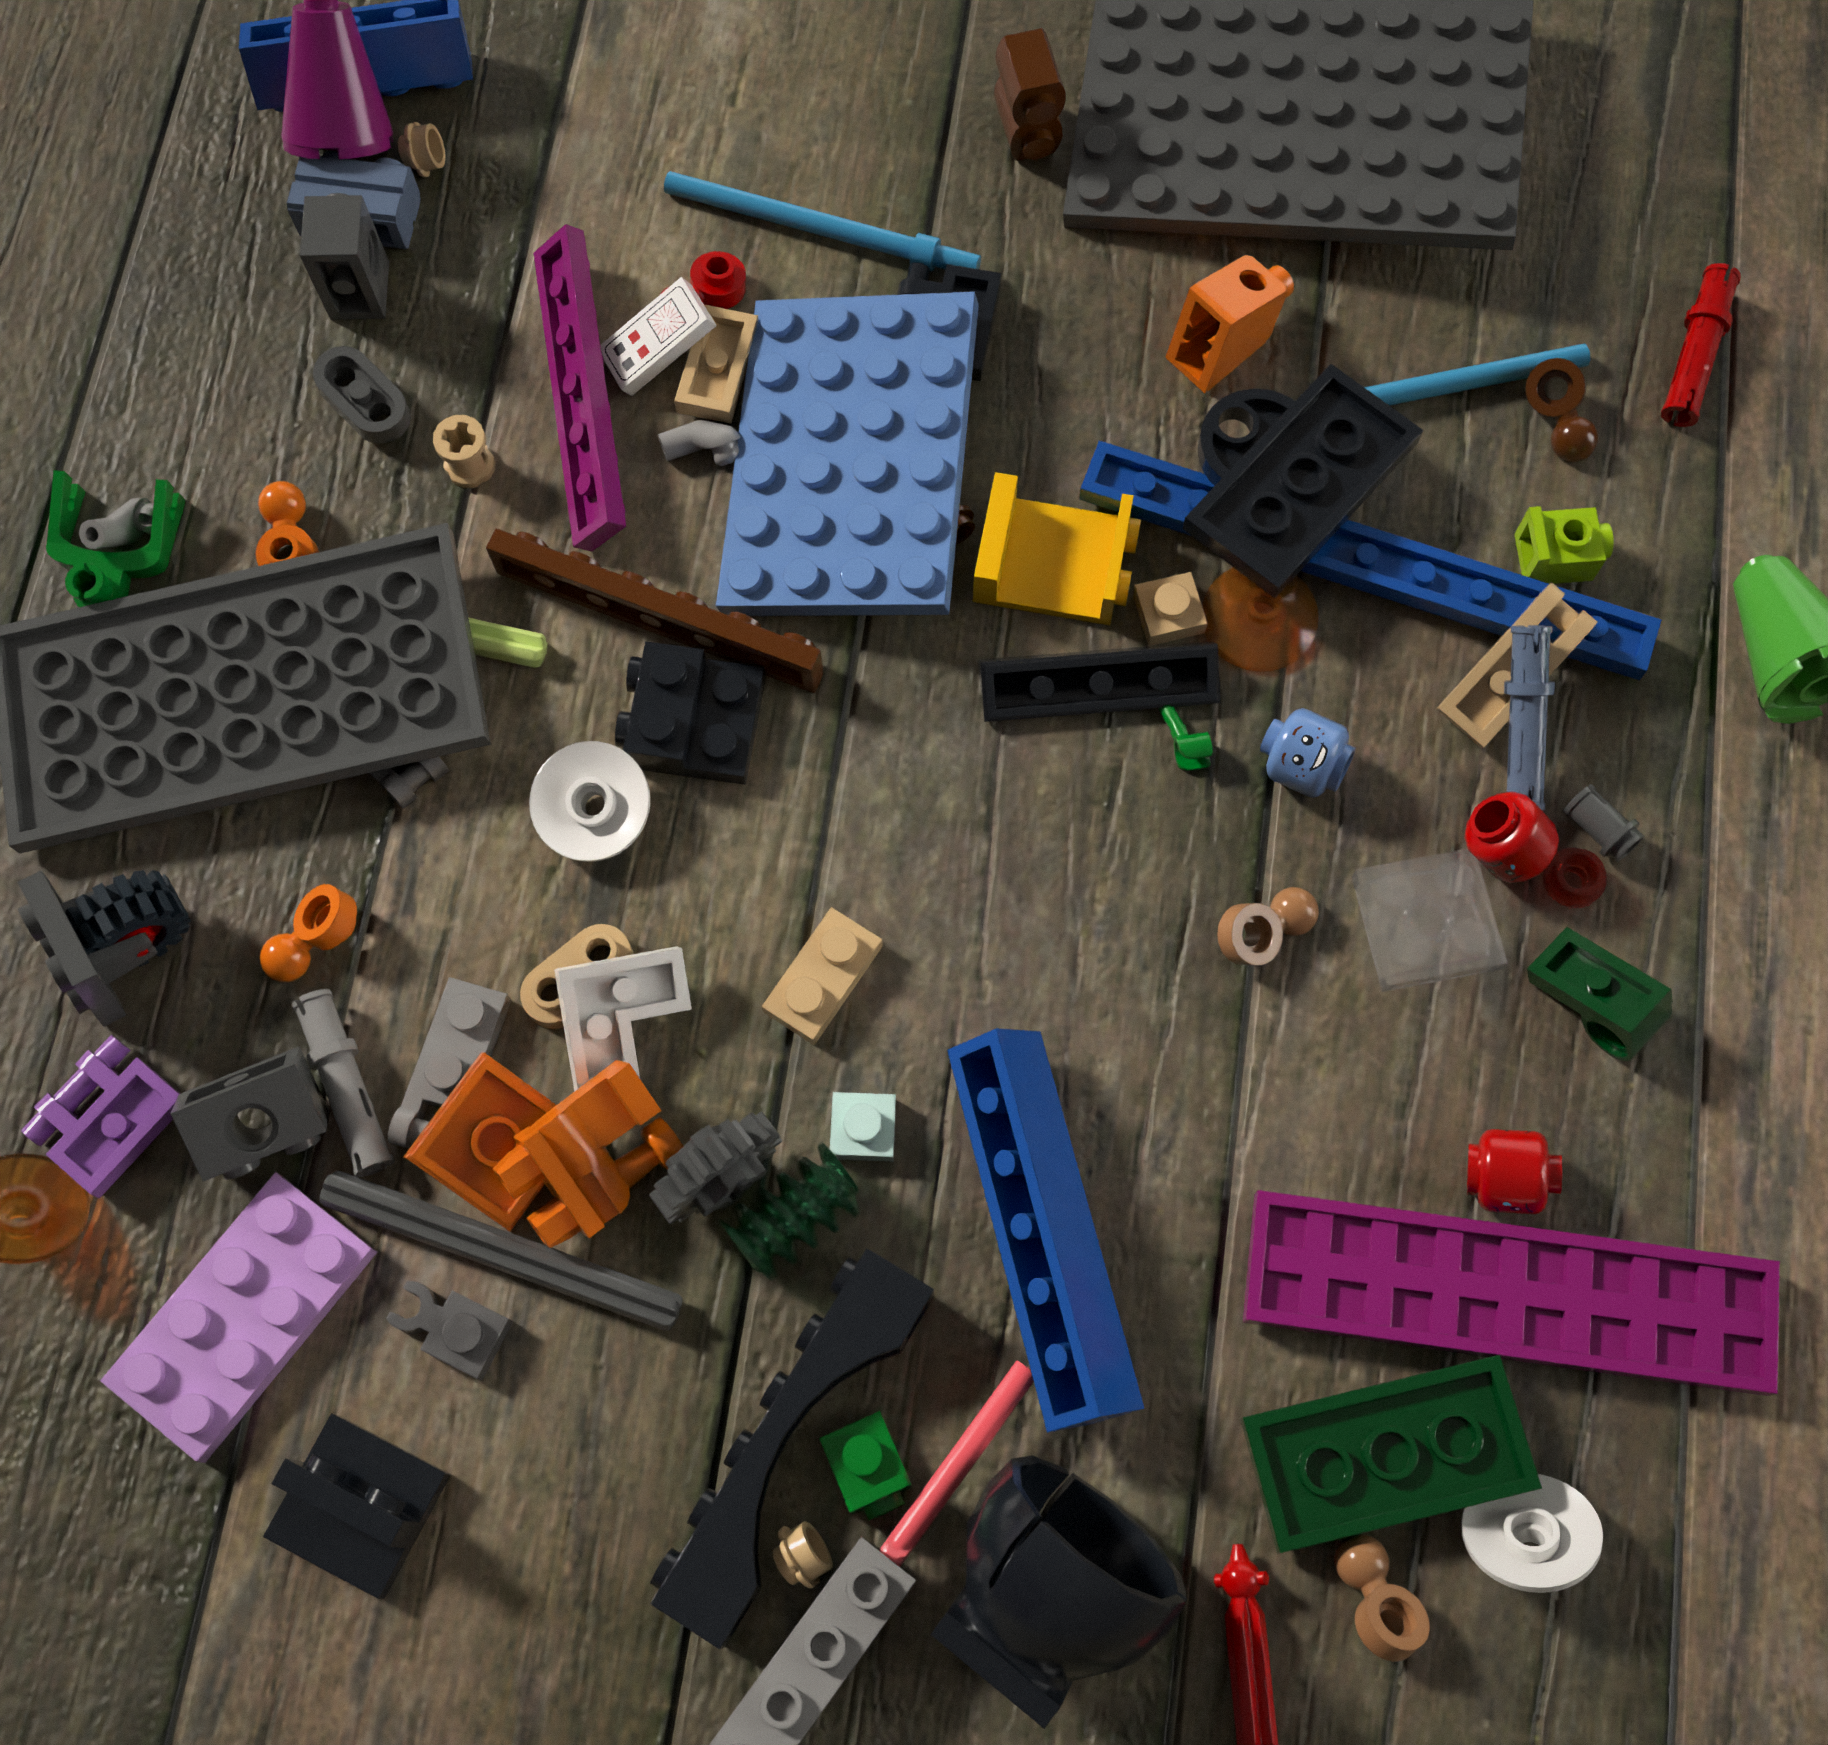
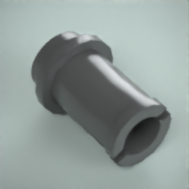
(1604, 823)

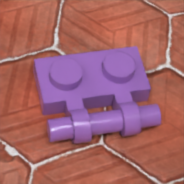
(114, 1127)

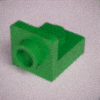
(867, 1466)

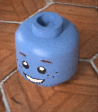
(1307, 752)

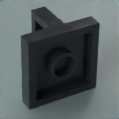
(355, 1505)

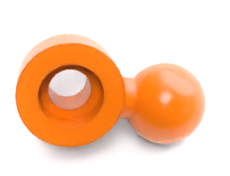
(283, 506)
(321, 921)

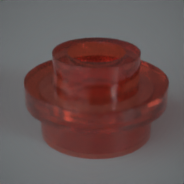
(1585, 865)

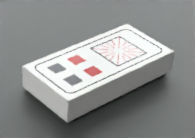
(656, 336)

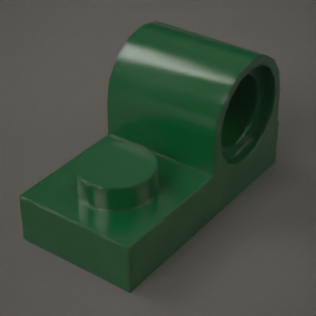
(1616, 1000)

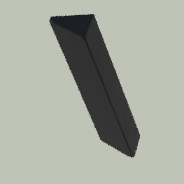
(1099, 681)

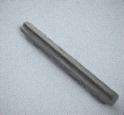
(502, 1250)

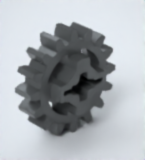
(715, 1167)

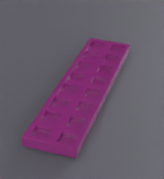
(1514, 1292)

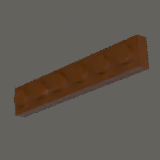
(638, 603)

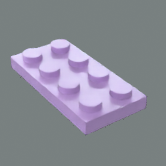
(238, 1318)

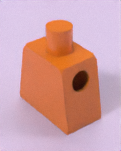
(1227, 319)

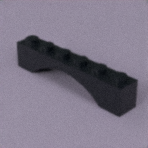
(719, 1568)

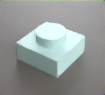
(863, 1126)

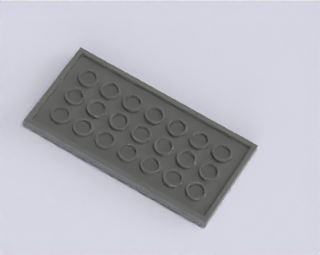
(236, 688)

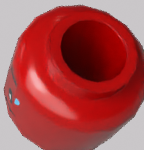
(1511, 837)
(1513, 1171)

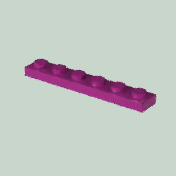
(579, 389)

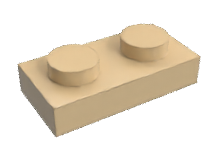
(717, 367)
(822, 976)

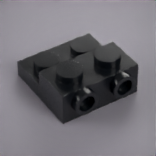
(691, 713)

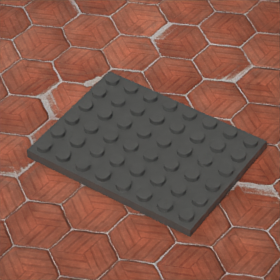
(1304, 120)

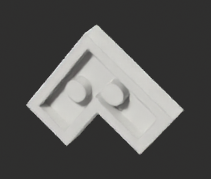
(607, 995)

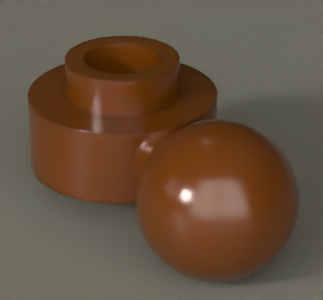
(1573, 435)

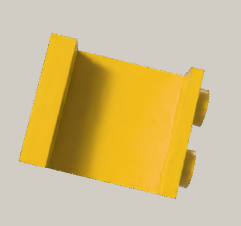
(1053, 556)

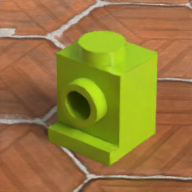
(1563, 544)

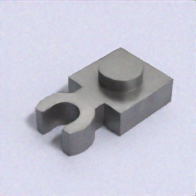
(459, 1332)

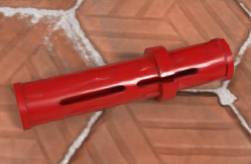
(1705, 327)

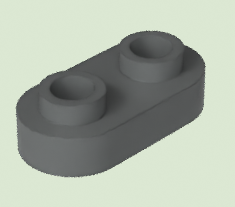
(365, 397)

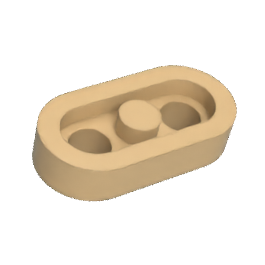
(572, 953)

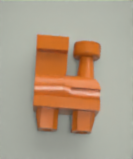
(572, 1159)

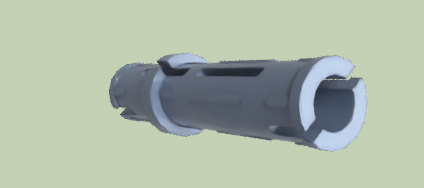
(1528, 710)

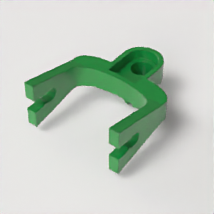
(108, 571)

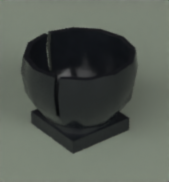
(1064, 1599)

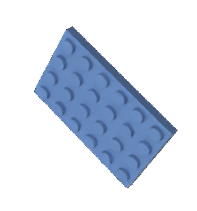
(850, 457)

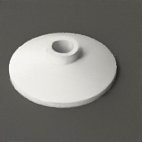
(564, 788)
(1554, 1519)

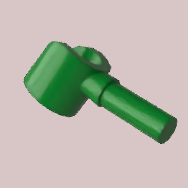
(1190, 750)

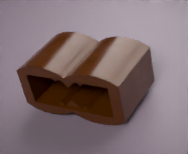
(1029, 94)

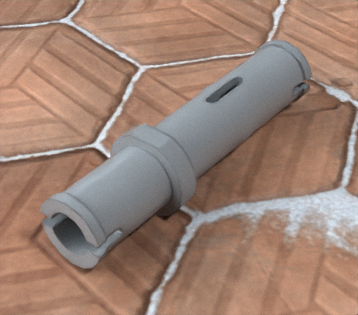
(335, 1060)

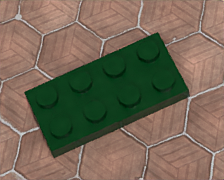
(1389, 1454)

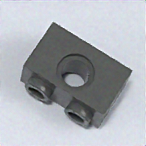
(344, 256)
(277, 1086)

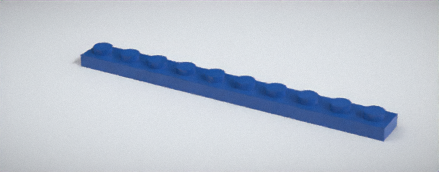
(1386, 564)

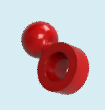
(718, 279)

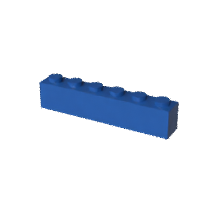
(1044, 1230)

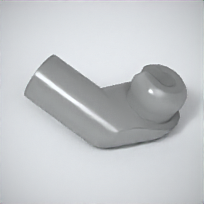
(698, 436)
(120, 527)

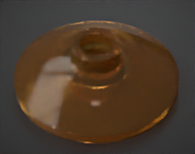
(1257, 639)
(50, 1201)

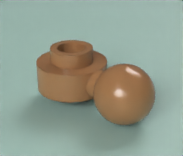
(1290, 913)
(1364, 1566)

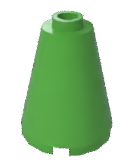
(1784, 637)

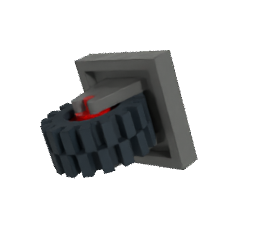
(102, 934)

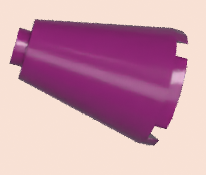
(331, 86)

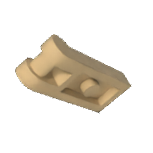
(1479, 701)

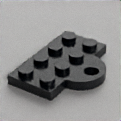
(1294, 473)

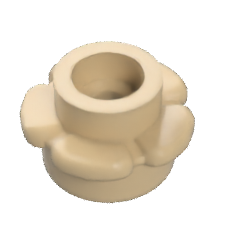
(422, 148)
(802, 1555)

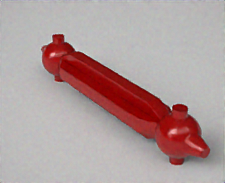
(1248, 1650)

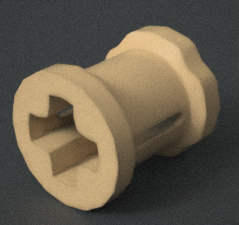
(464, 451)

